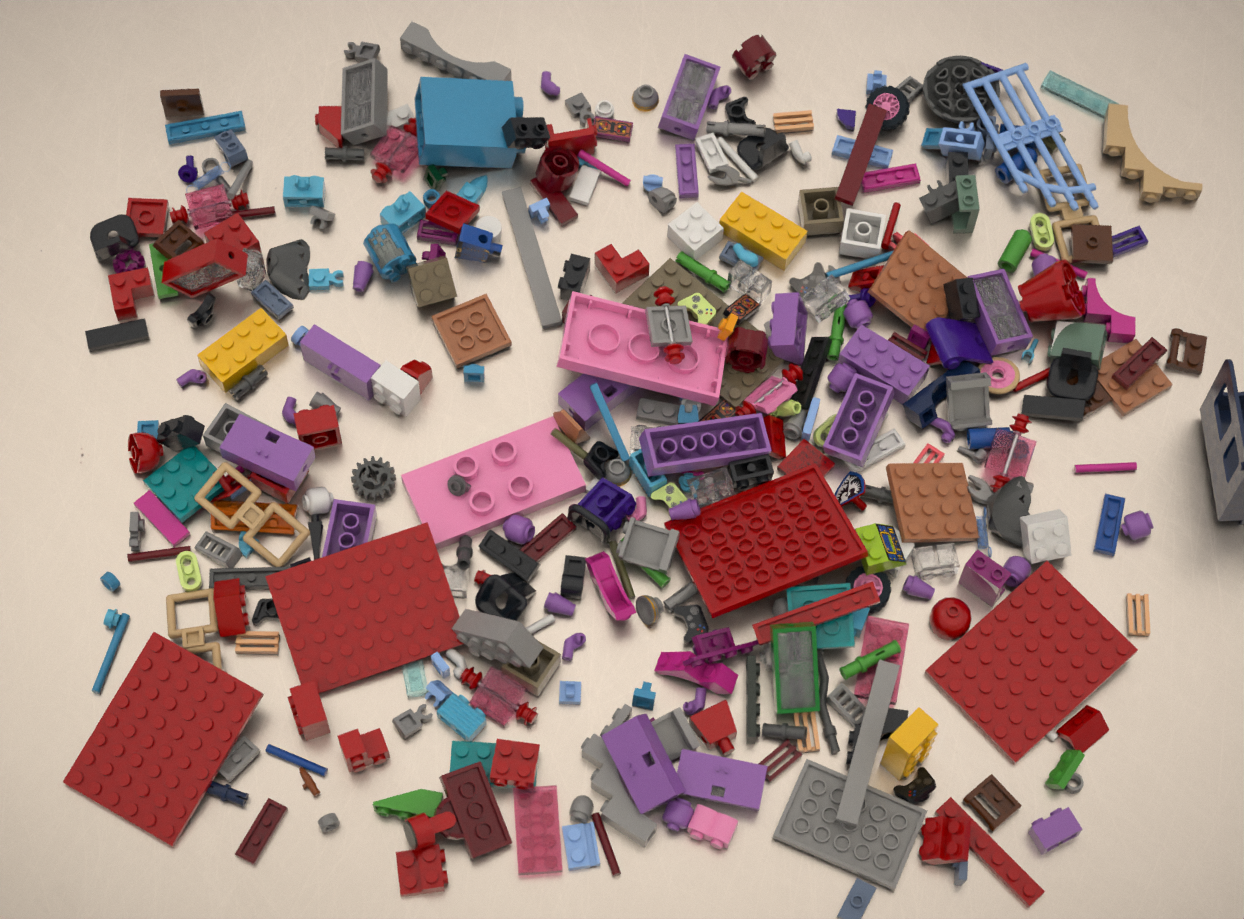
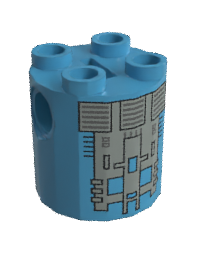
(389, 251)

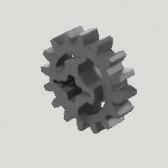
(366, 484)

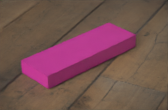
(890, 178)
(161, 518)

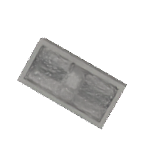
(364, 101)

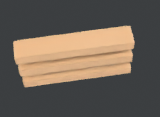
(792, 119)
(1137, 598)
(257, 650)
(808, 748)

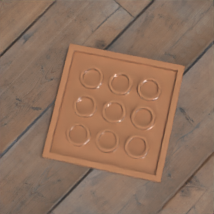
(914, 282)
(932, 502)

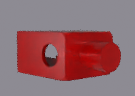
(715, 727)

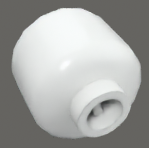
(317, 500)

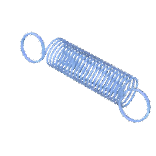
(202, 182)
(982, 536)

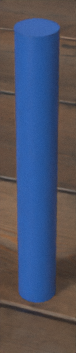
(296, 760)

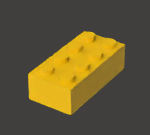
(763, 231)
(243, 349)
(909, 744)

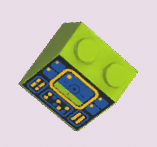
(882, 548)

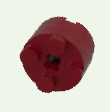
(754, 56)
(557, 169)
(746, 350)

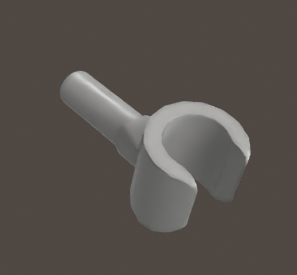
(978, 457)

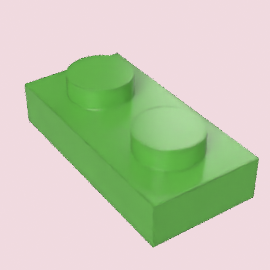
(1065, 769)

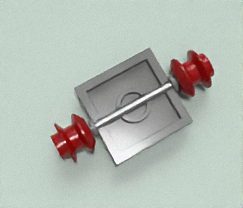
(668, 325)

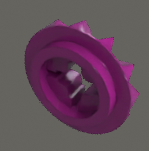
(136, 257)

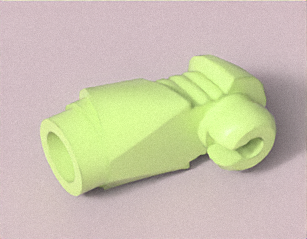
(787, 409)

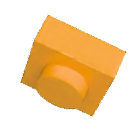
(726, 326)

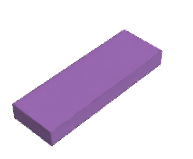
(686, 170)

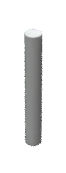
(239, 179)

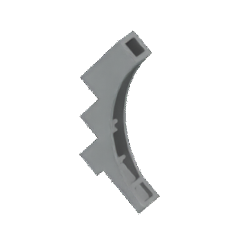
(620, 810)

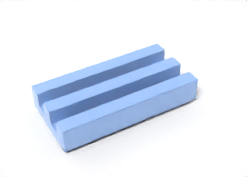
(812, 413)

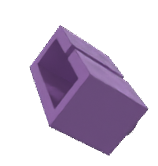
(1057, 828)

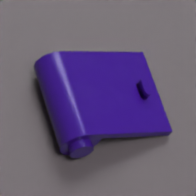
(957, 342)

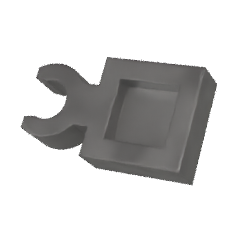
(363, 52)
(580, 108)
(135, 528)
(410, 722)

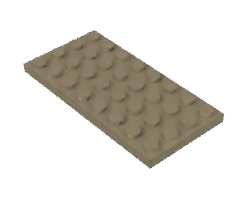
(734, 384)

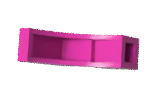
(1118, 326)
(609, 586)
(712, 676)

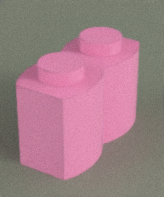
(712, 826)

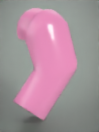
(640, 511)

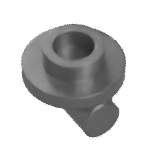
(457, 485)

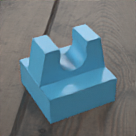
(684, 417)
(644, 697)

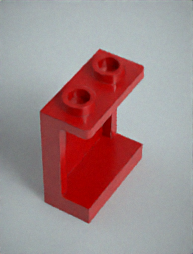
(574, 140)

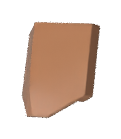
(570, 427)

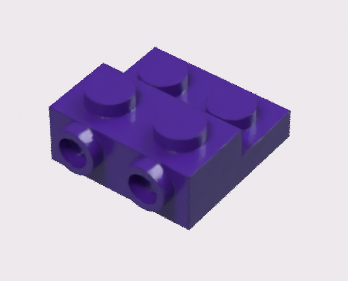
(609, 503)

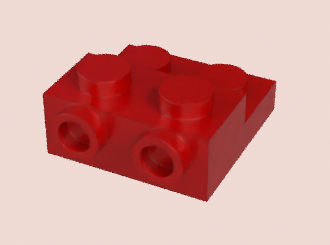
(514, 764)
(945, 840)
(421, 871)

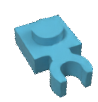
(322, 279)

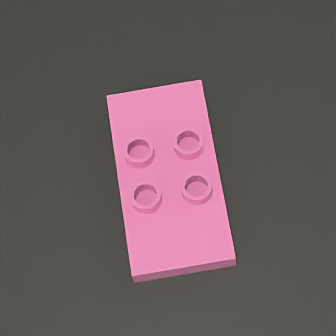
(615, 344)
(506, 479)

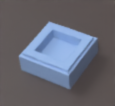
(440, 665)

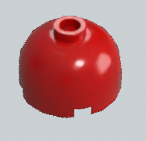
(144, 452)
(950, 618)

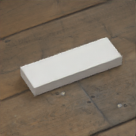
(883, 447)

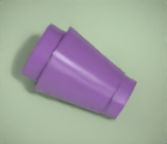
(362, 275)
(685, 510)
(916, 587)
(558, 604)

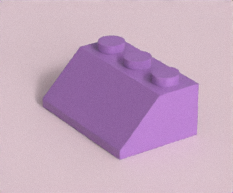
(788, 327)

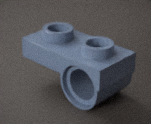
(989, 146)
(231, 147)

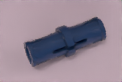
(225, 793)

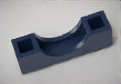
(922, 406)

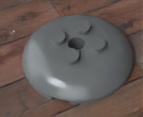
(944, 84)

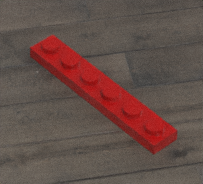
(822, 610)
(995, 857)

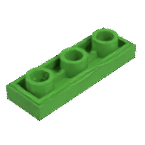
(158, 263)

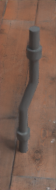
(829, 730)

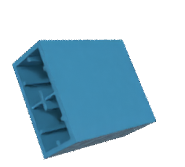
(463, 122)

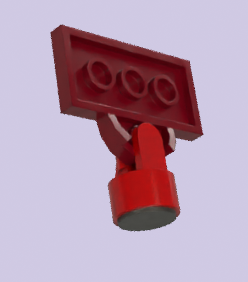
(465, 814)

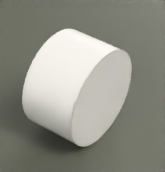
(492, 225)

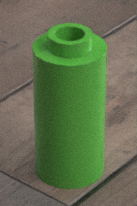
(1015, 250)

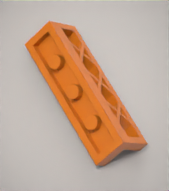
(274, 524)

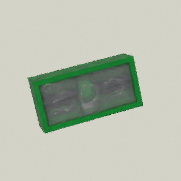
(795, 667)

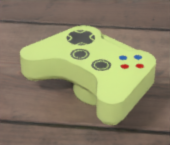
(699, 308)
(669, 494)

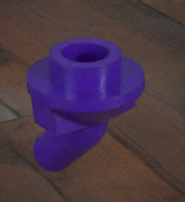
(188, 172)
(864, 295)

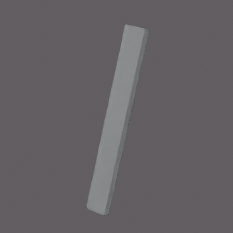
(532, 258)
(867, 743)

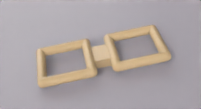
(1068, 215)
(252, 515)
(194, 637)

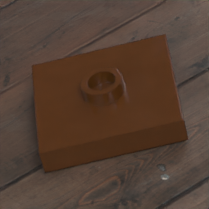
(182, 102)
(1092, 244)

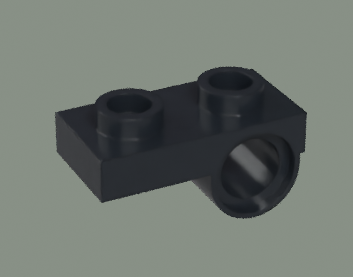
(573, 577)

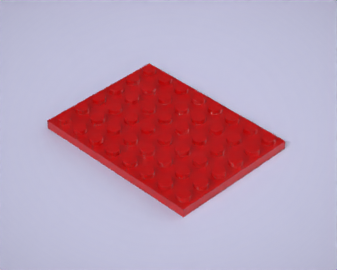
(766, 540)
(366, 609)
(1031, 661)
(163, 738)

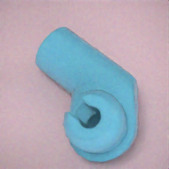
(746, 256)

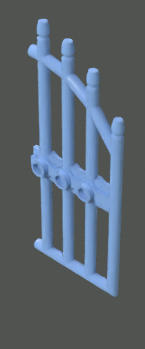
(1027, 134)

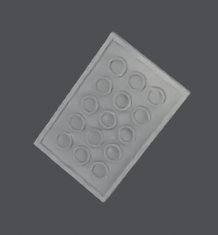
(872, 848)

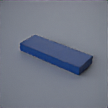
(1109, 524)

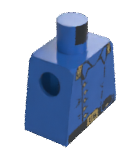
(476, 244)

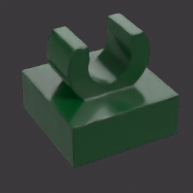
(435, 177)

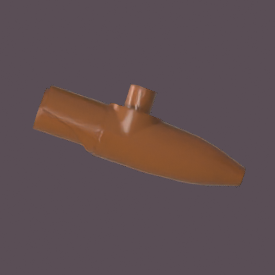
(309, 782)

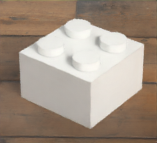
(695, 231)
(862, 234)
(395, 388)
(1045, 536)

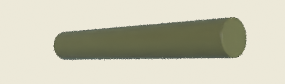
(569, 443)
(622, 571)

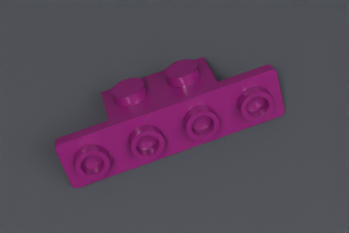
(715, 644)

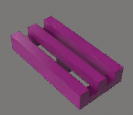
(435, 235)

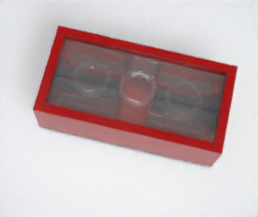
(204, 268)

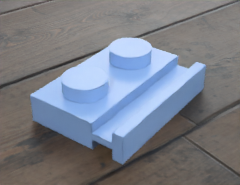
(580, 846)

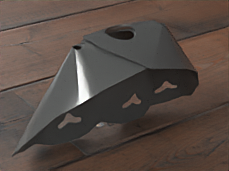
(288, 266)
(1006, 509)

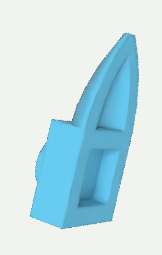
(474, 190)

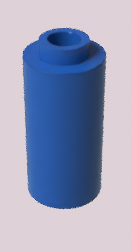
(1003, 172)
(982, 437)

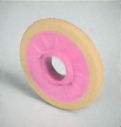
(1009, 371)

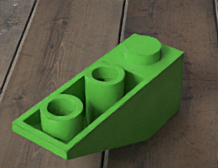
(409, 804)

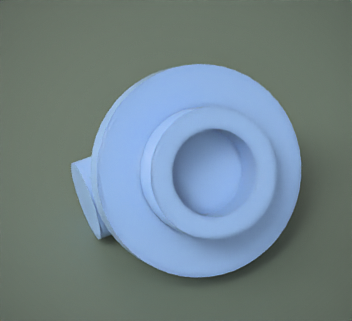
(652, 181)

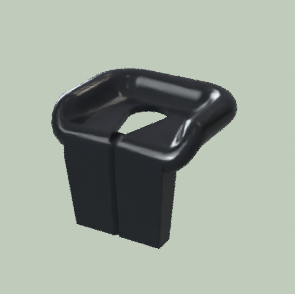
(774, 146)
(126, 238)
(1060, 369)
(589, 521)
(494, 586)

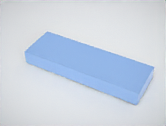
(880, 156)

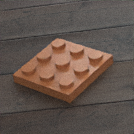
(471, 330)
(1142, 391)

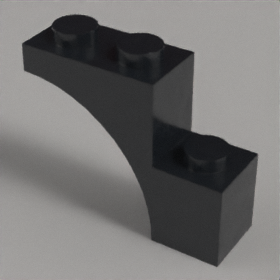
(893, 721)

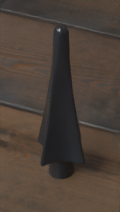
(316, 529)

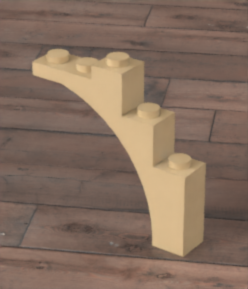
(1153, 181)

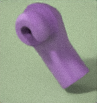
(547, 85)
(718, 94)
(192, 375)
(288, 410)
(948, 433)
(572, 643)
(697, 704)

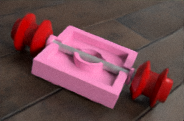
(771, 392)

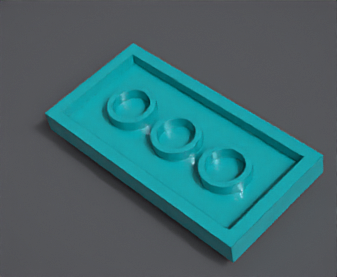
(467, 753)

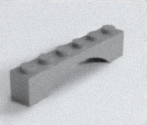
(418, 41)

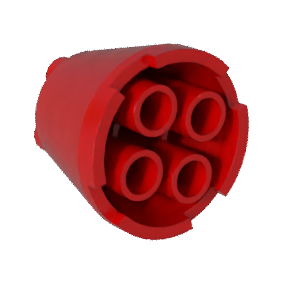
(1052, 294)

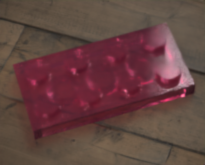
(877, 634)
(537, 830)

